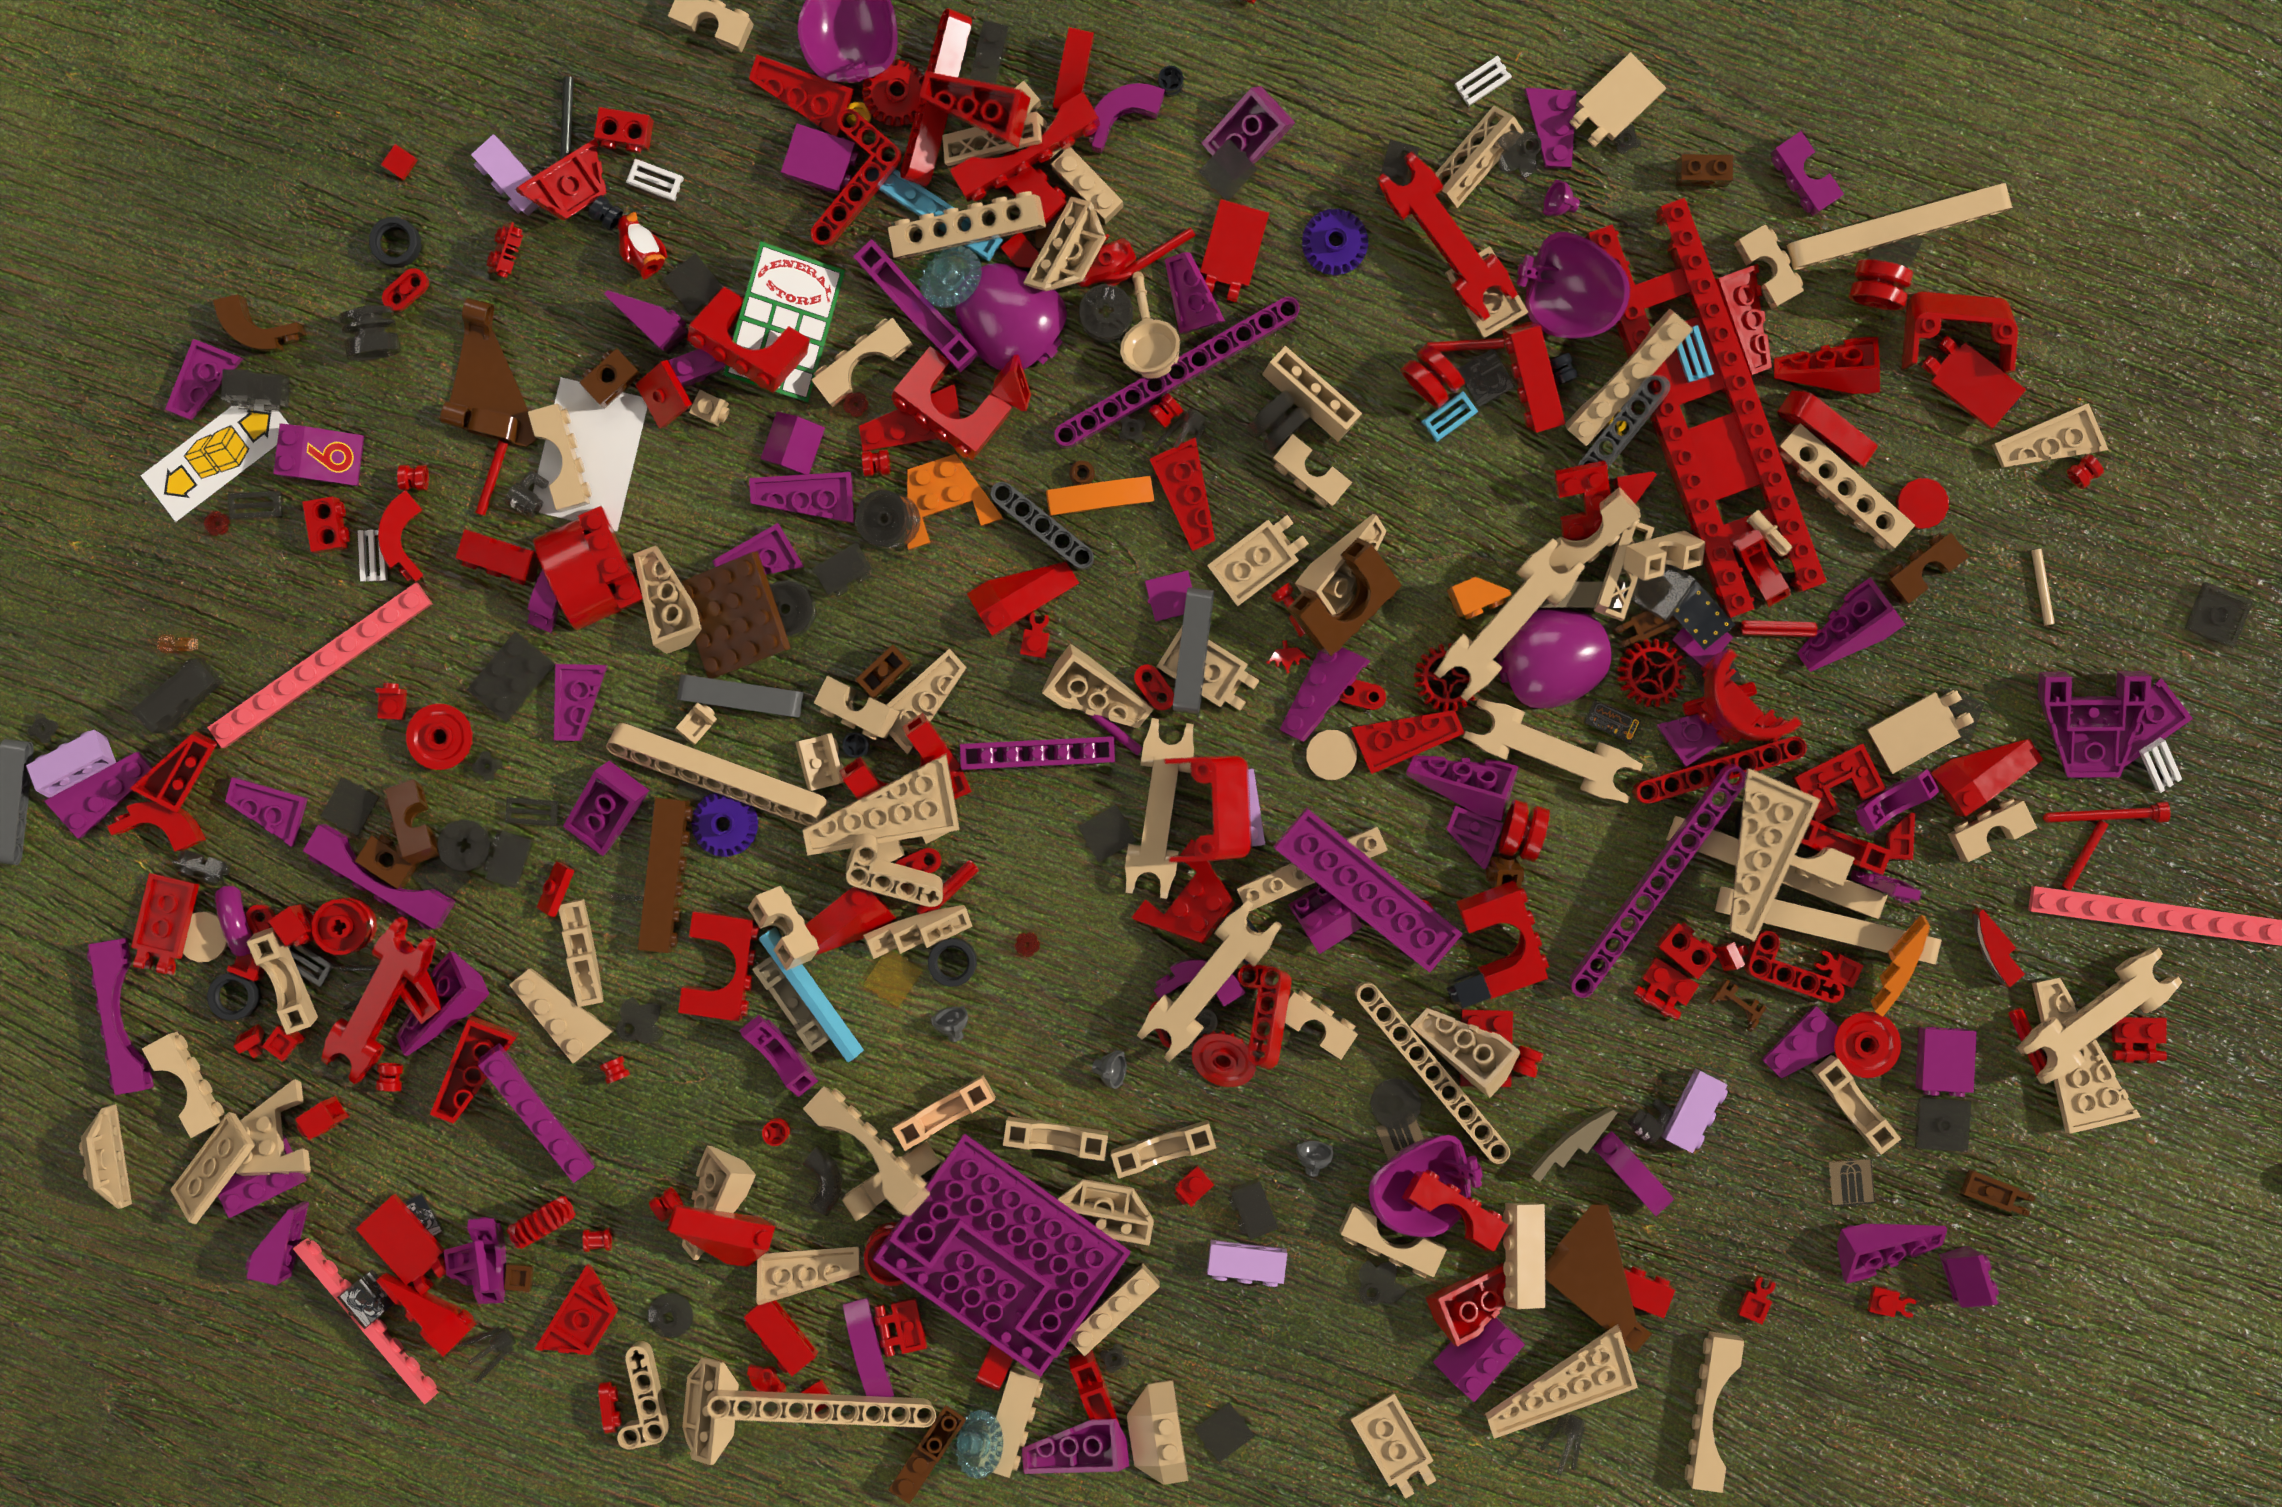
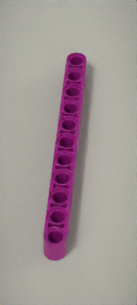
(1190, 371)
(1659, 867)

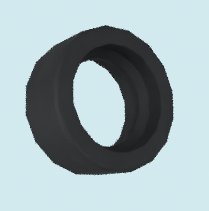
(377, 233)
(933, 962)
(217, 1007)

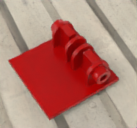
(504, 236)

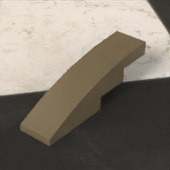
(1584, 596)
(1581, 1136)

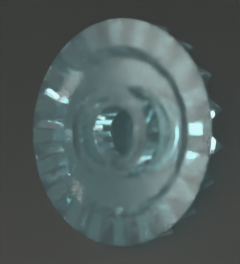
(951, 277)
(979, 1444)

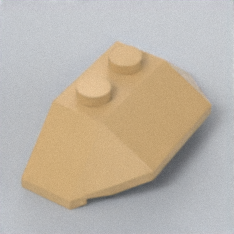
(1068, 248)
(105, 1158)
(1112, 1209)
(704, 1434)
(1157, 1434)

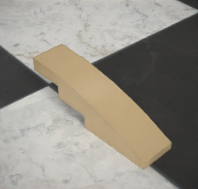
(922, 928)
(580, 952)

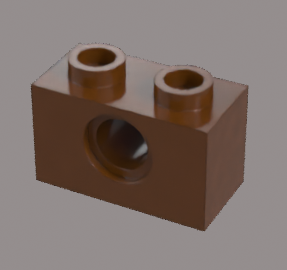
(1704, 170)
(624, 372)
(884, 671)
(373, 856)

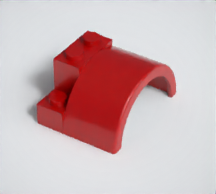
(584, 565)
(1732, 710)

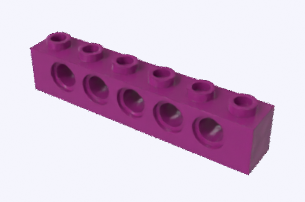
(1037, 753)

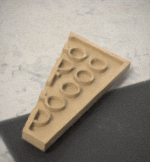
(904, 809)
(1769, 836)
(2091, 1092)
(1580, 1380)

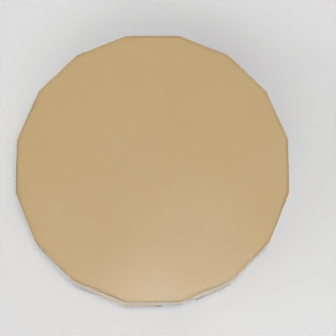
(1331, 754)
(204, 938)

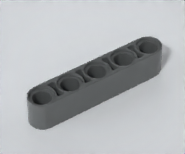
(1629, 415)
(1036, 514)
(1193, 650)
(740, 695)
(14, 798)

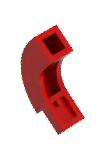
(392, 523)
(1761, 567)
(179, 827)

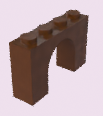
(1374, 588)

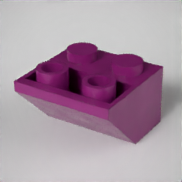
(1324, 918)
(1969, 1277)

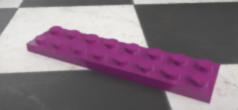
(1367, 889)

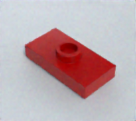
(555, 889)

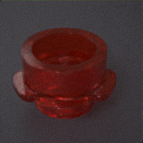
(855, 397)
(210, 522)
(1020, 945)

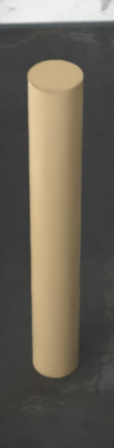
(2042, 585)

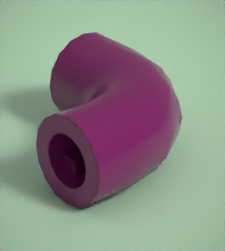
(233, 919)

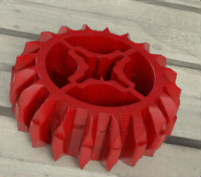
(1645, 662)
(1446, 689)
(541, 1222)

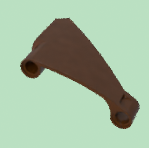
(484, 389)
(1592, 1275)

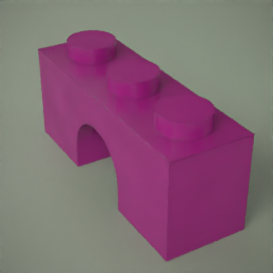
(1814, 193)
(695, 366)

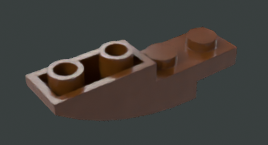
(927, 1454)

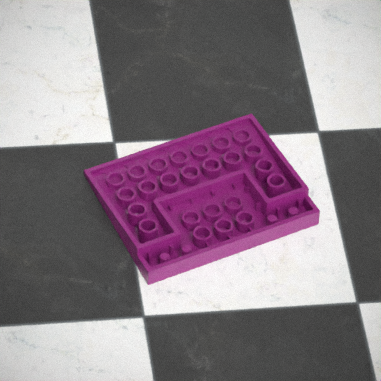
(1002, 1255)

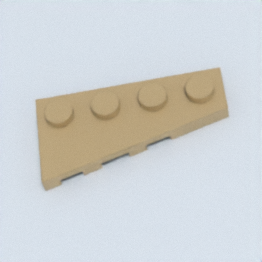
(2057, 438)
(565, 1022)

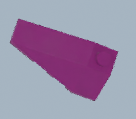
(1857, 624)
(1474, 785)
(459, 994)
(1872, 1246)
(1088, 1447)

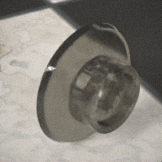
(681, 1312)

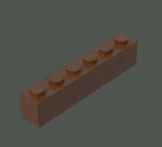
(663, 875)

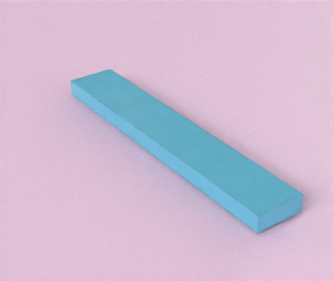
(924, 202)
(815, 1001)

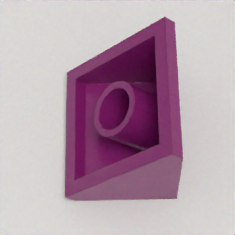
(793, 443)

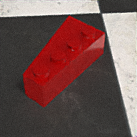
(986, 106)
(1534, 376)
(464, 1074)

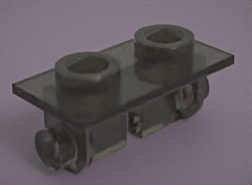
(210, 873)

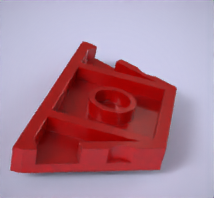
(568, 183)
(581, 1317)

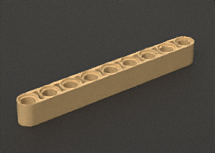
(1899, 225)
(716, 774)
(1849, 895)
(1832, 926)
(1440, 1081)
(811, 1401)

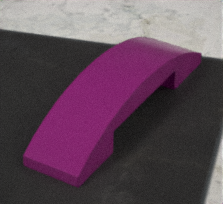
(867, 1349)

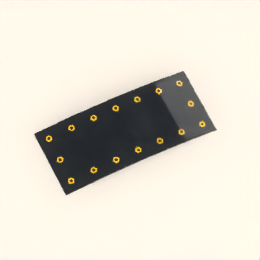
(1702, 616)

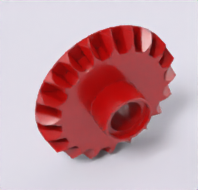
(883, 104)
(422, 736)
(1883, 1049)
(1223, 1059)

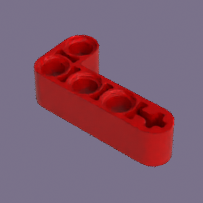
(1828, 427)
(1794, 974)
(1263, 1016)

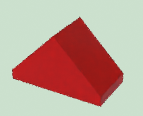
(1012, 384)
(1634, 484)

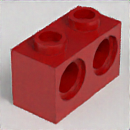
(625, 124)
(319, 527)
(294, 925)
(1683, 954)
(321, 1118)

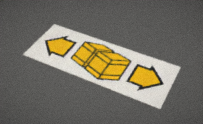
(212, 458)

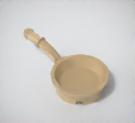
(1151, 344)

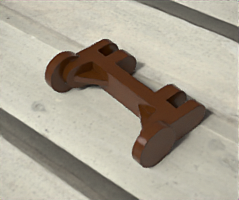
(1752, 1015)

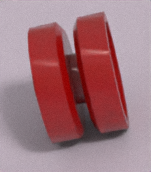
(1880, 284)
(1432, 376)
(1524, 830)
(329, 930)
(874, 1269)

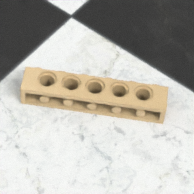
(1030, 219)
(1896, 523)
(1291, 878)

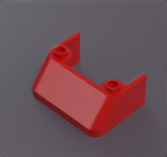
(1928, 309)
(1230, 808)

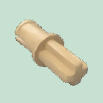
(1769, 533)

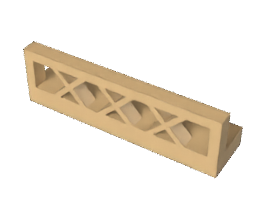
(973, 138)
(1480, 157)
(1613, 573)

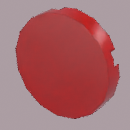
(1923, 502)

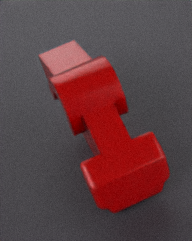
(765, 1379)

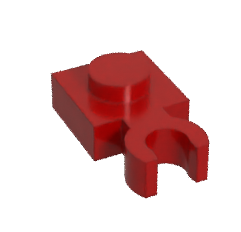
(1035, 640)
(1842, 969)
(1887, 1301)
(1755, 1304)

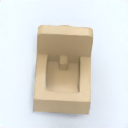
(696, 723)

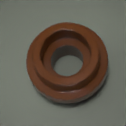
(1082, 465)

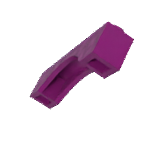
(915, 306)
(334, 850)
(128, 1067)
(536, 1115)

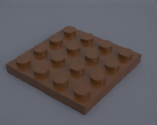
(736, 616)

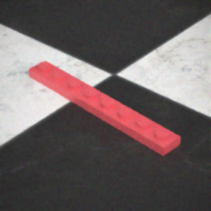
(377, 1332)

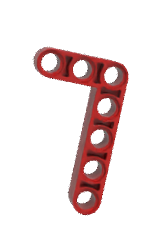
(860, 179)

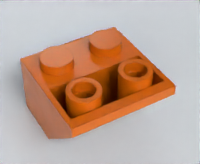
(1474, 594)

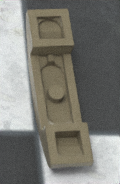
(791, 1003)

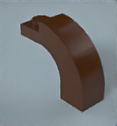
(237, 322)

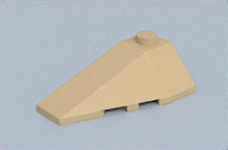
(1329, 574)
(668, 606)
(1088, 687)
(1475, 1053)
(721, 1186)

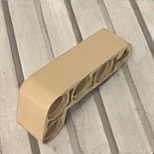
(930, 885)
(869, 1193)
(641, 1393)

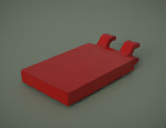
(1233, 246)
(1973, 382)
(163, 922)
(404, 1243)

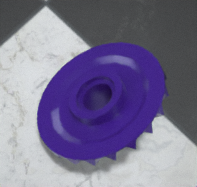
(1330, 258)
(742, 827)

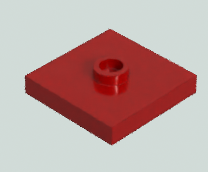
(663, 394)

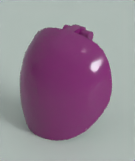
(848, 38)
(1573, 287)
(1011, 318)
(1555, 657)
(1438, 1154)

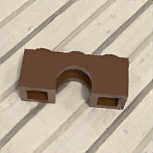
(1907, 580)
(404, 804)

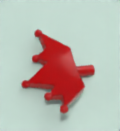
(1287, 656)

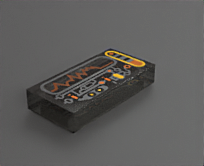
(1612, 721)

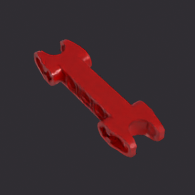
(1473, 271)
(397, 965)

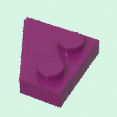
(1474, 834)
(468, 1265)

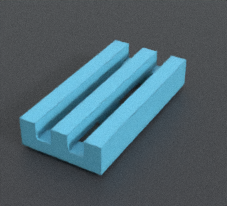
(1703, 355)
(1432, 429)

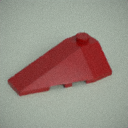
(1842, 368)
(1013, 597)
(1979, 777)
(849, 919)
(725, 1235)
(1469, 1304)
(440, 1320)

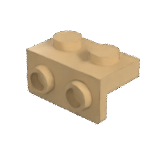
(820, 761)

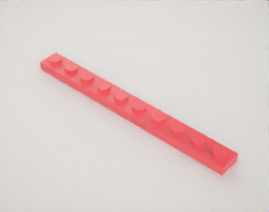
(320, 665)
(2155, 915)

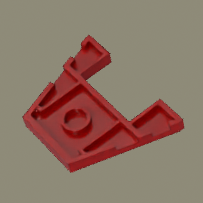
(1196, 909)

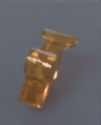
(167, 643)

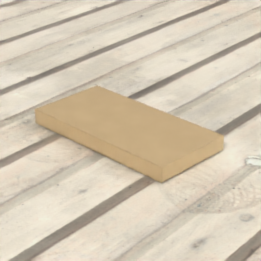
(212, 1167)

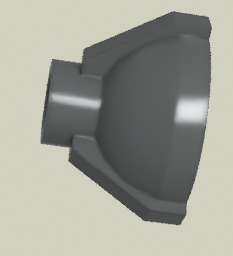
(951, 1022)
(1111, 1069)
(1314, 1156)

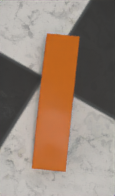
(1099, 495)
(1904, 959)

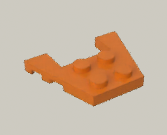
(942, 487)

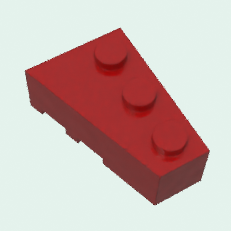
(497, 557)
(177, 773)

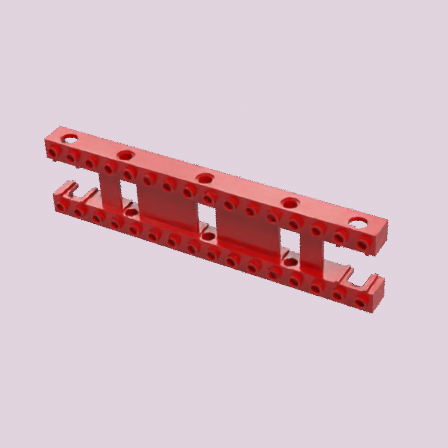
(1723, 452)

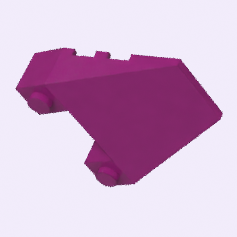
(2094, 731)

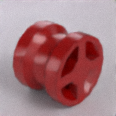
(614, 1070)

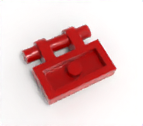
(1669, 981)
(2140, 1030)
(908, 1326)

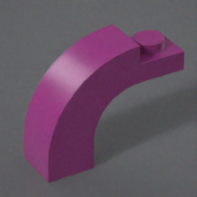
(1127, 99)
(543, 605)
(1896, 799)
(1186, 971)
(780, 1053)
(1634, 1173)
(494, 1245)

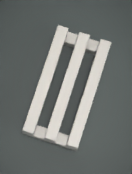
(1500, 69)
(674, 187)
(372, 557)
(2167, 779)

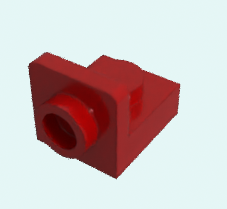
(391, 702)
(1193, 1186)

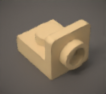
(710, 408)

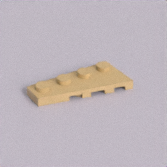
(925, 695)
(799, 1271)

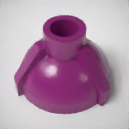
(1560, 199)

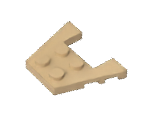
(265, 1131)

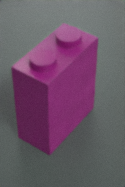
(820, 159)
(1945, 1060)

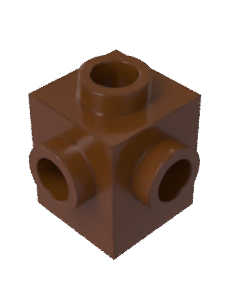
(1504, 870)

